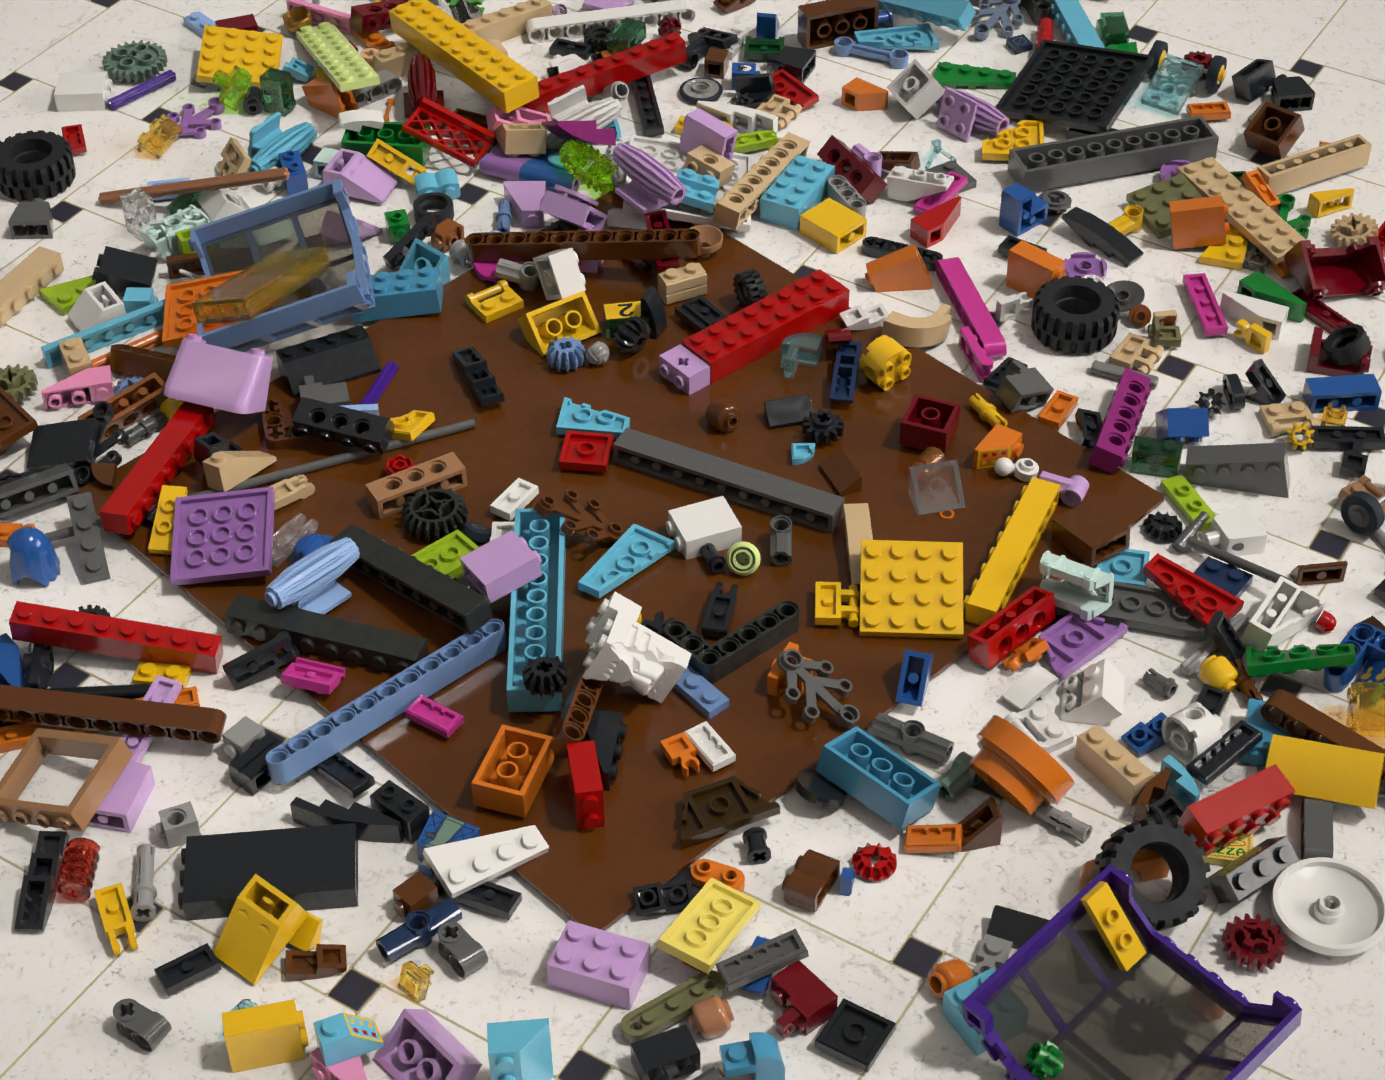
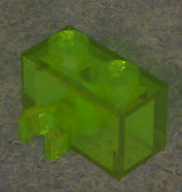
(234, 86)

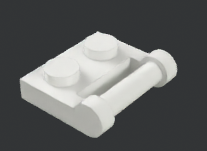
(1044, 724)

